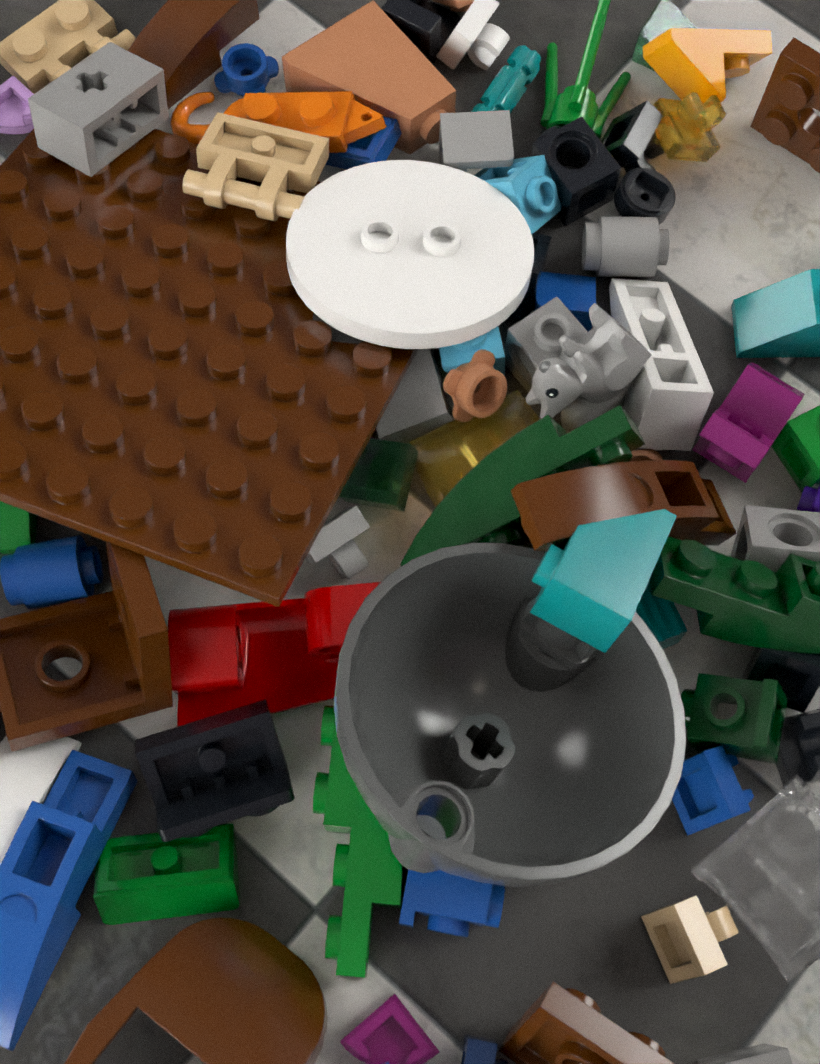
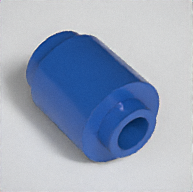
(51, 572)

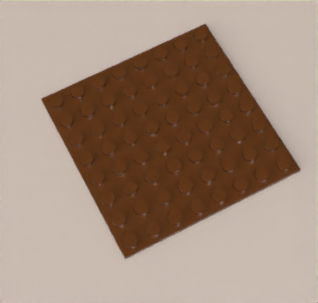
(171, 371)

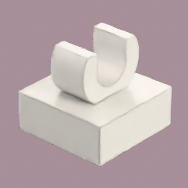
(475, 36)

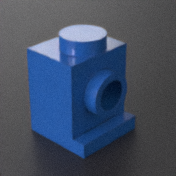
(451, 902)

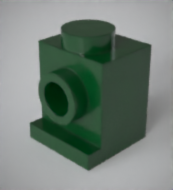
(754, 728)

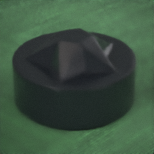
(644, 194)

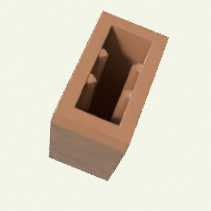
(381, 69)

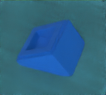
(574, 291)

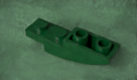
(481, 503)
(743, 598)

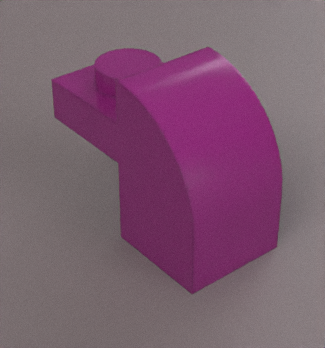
(748, 422)

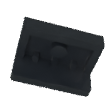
(215, 771)

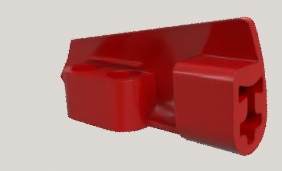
(260, 651)

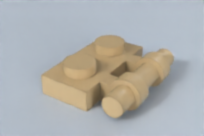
(58, 41)
(261, 153)

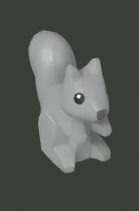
(589, 373)

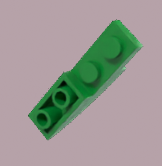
(363, 866)

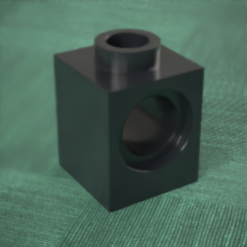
(595, 174)

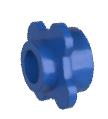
(245, 60)

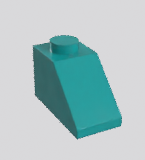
(779, 319)
(600, 576)

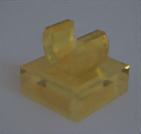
(687, 127)

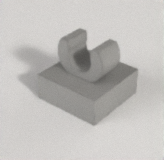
(337, 543)

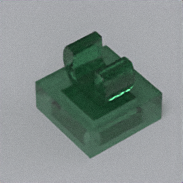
(382, 475)

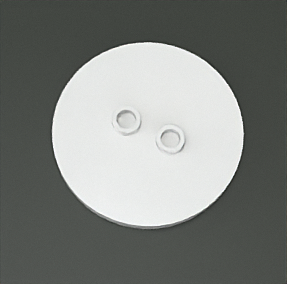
(409, 254)

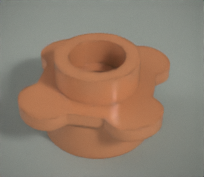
(476, 387)

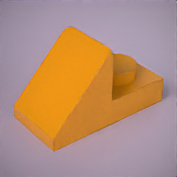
(703, 58)

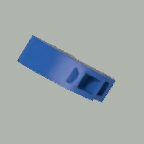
(46, 876)

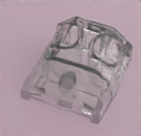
(772, 876)

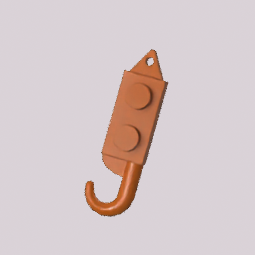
(317, 113)

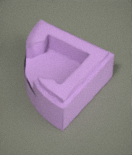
(14, 108)

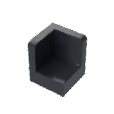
(423, 23)

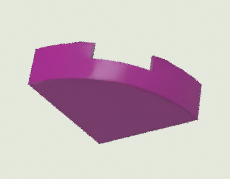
(390, 1036)

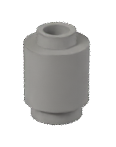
(624, 246)

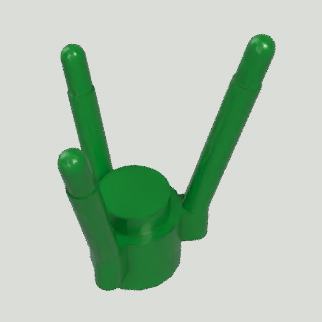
(577, 99)

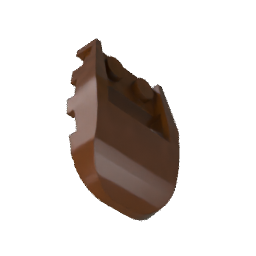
(223, 996)

